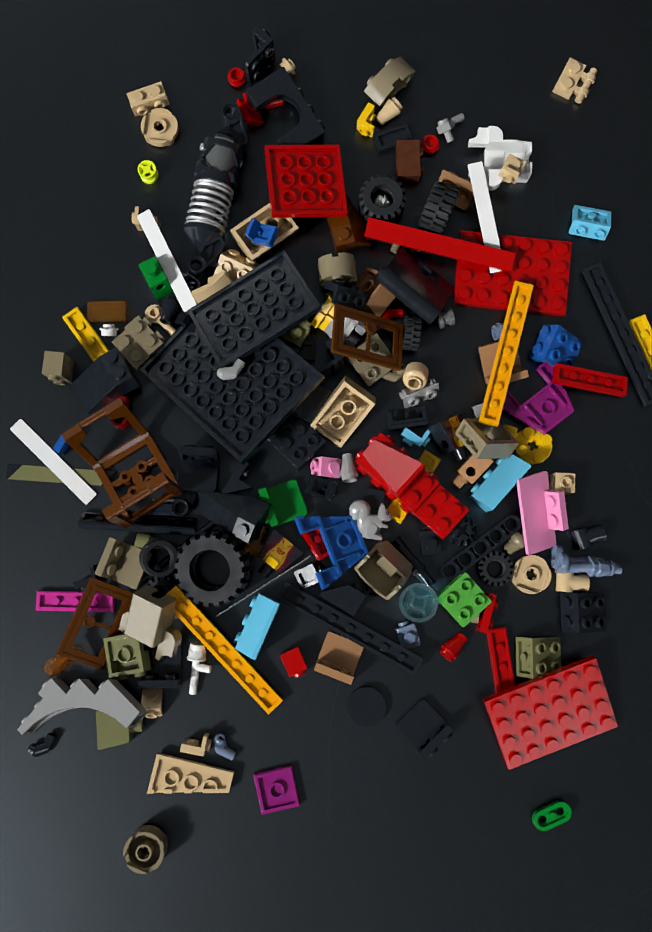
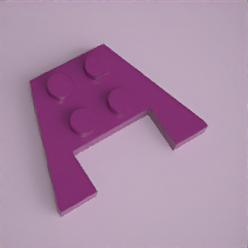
(543, 409)

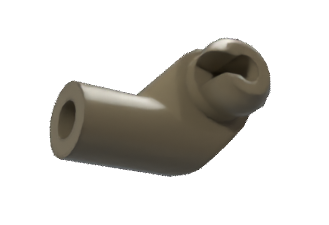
(394, 375)

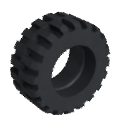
(196, 585)

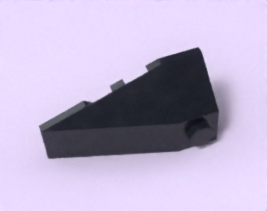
(234, 513)

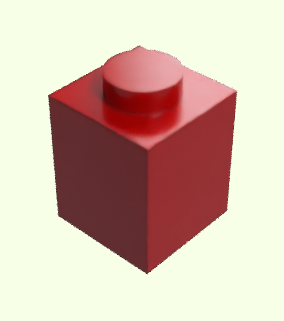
(294, 662)

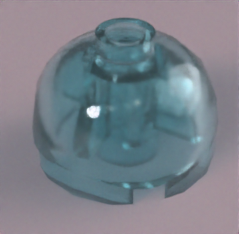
(418, 602)

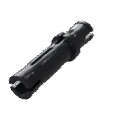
(418, 569)

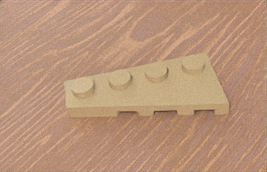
(187, 776)

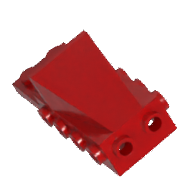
(410, 484)

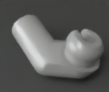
(228, 373)

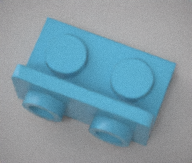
(590, 222)

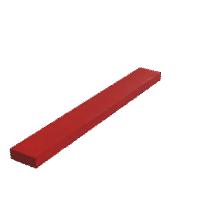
(439, 245)

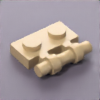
(569, 78)

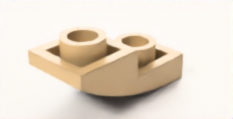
(214, 284)

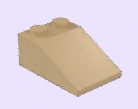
(343, 411)

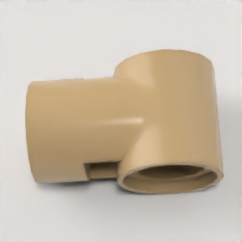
(570, 582)

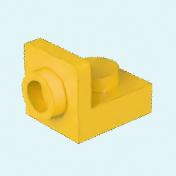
(364, 122)

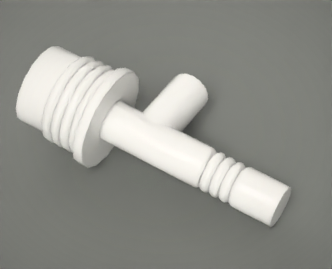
(197, 654)

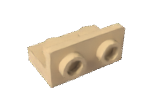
(147, 99)

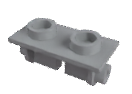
(413, 397)

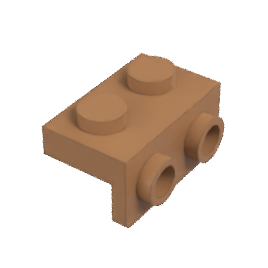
(464, 186)

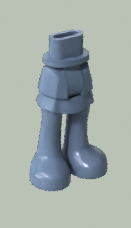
(591, 565)

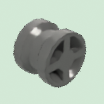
(445, 317)

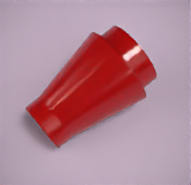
(452, 647)

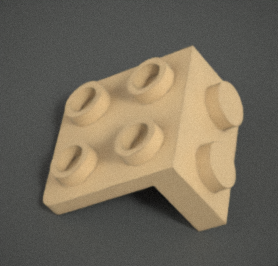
(234, 264)

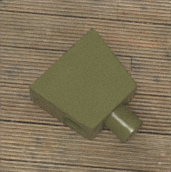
(112, 732)

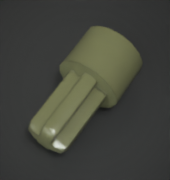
(144, 537)

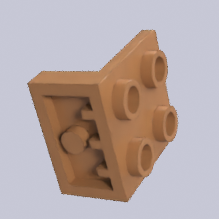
(487, 357)
(338, 658)

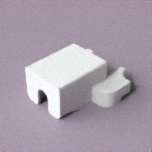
(497, 153)

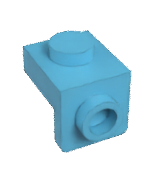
(411, 438)

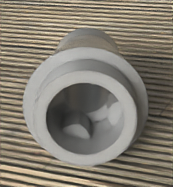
(348, 469)

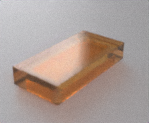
(106, 311)

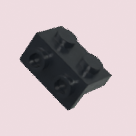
(346, 296)

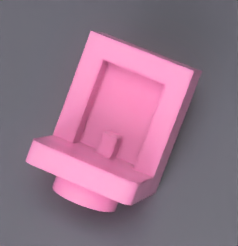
(326, 467)

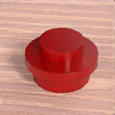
(236, 77)
(430, 144)

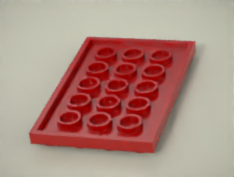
(536, 263)
(550, 712)

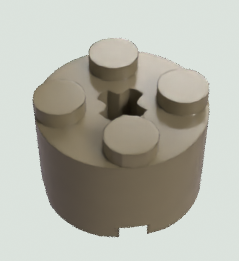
(339, 268)
(145, 861)

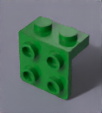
(285, 503)

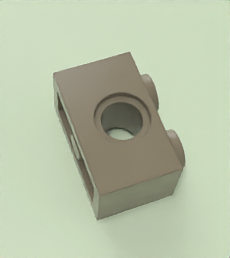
(58, 367)

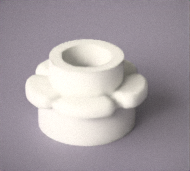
(108, 330)

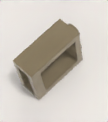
(501, 443)

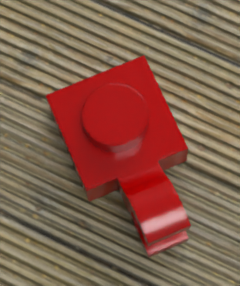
(248, 113)

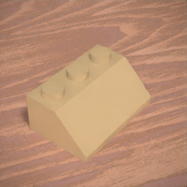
(253, 251)

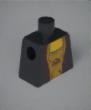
(445, 436)
(278, 554)

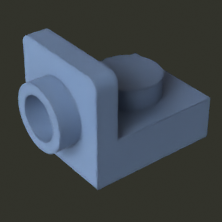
(407, 634)

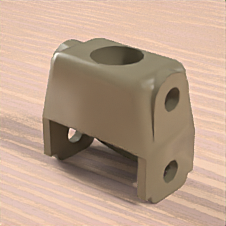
(384, 569)

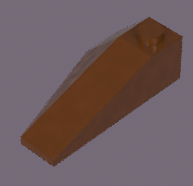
(349, 230)

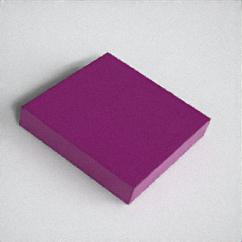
(276, 789)

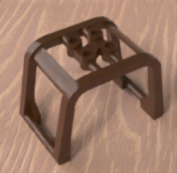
(117, 511)

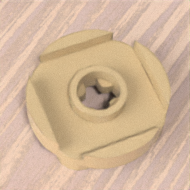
(162, 137)
(540, 568)

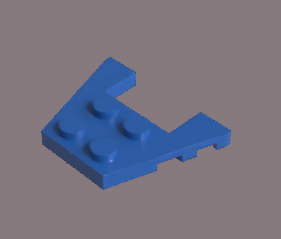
(341, 540)

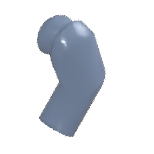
(221, 747)

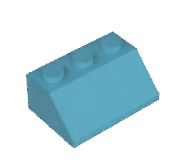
(498, 482)
(256, 625)

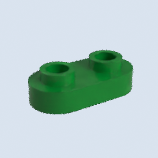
(552, 818)

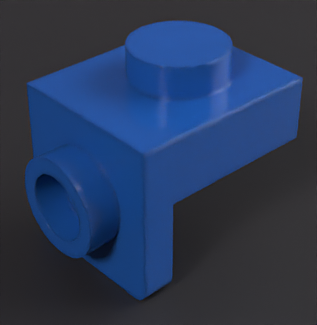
(261, 233)

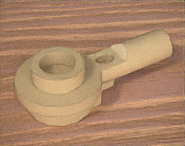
(153, 315)

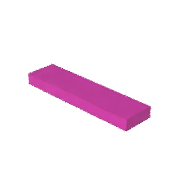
(69, 601)

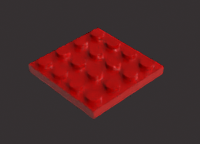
(305, 181)

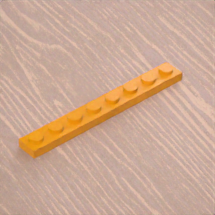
(505, 354)
(224, 651)

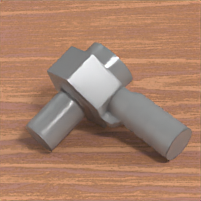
(445, 126)

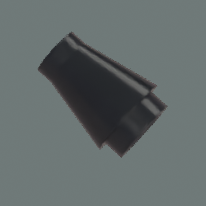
(170, 307)

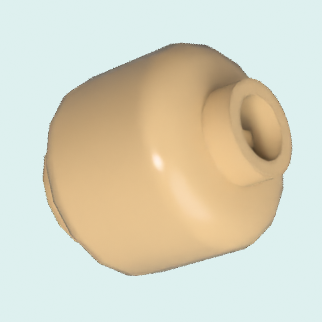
(415, 375)

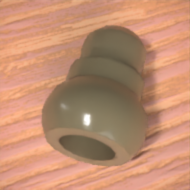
(514, 544)

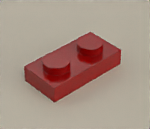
(316, 544)
(485, 620)

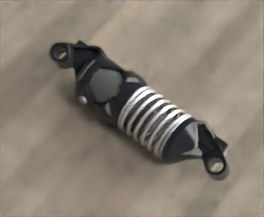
(215, 181)

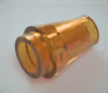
(55, 665)

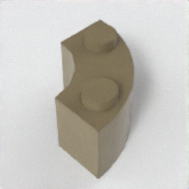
(389, 80)

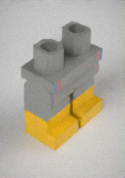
(324, 321)

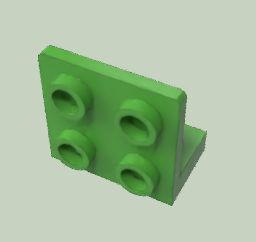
(463, 599)

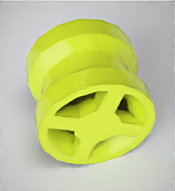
(147, 167)

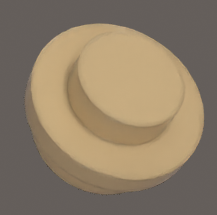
(288, 65)

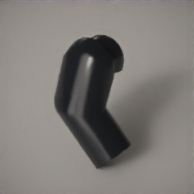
(40, 749)

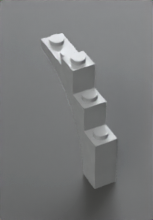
(108, 698)

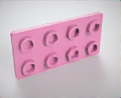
(540, 511)

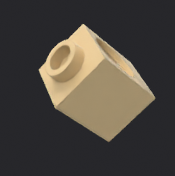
(563, 482)

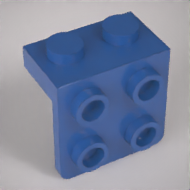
(555, 346)

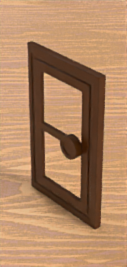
(372, 323)
(88, 621)

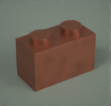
(408, 161)

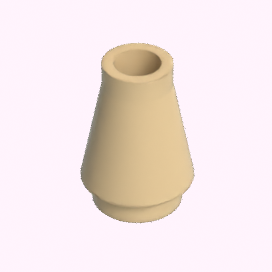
(389, 111)

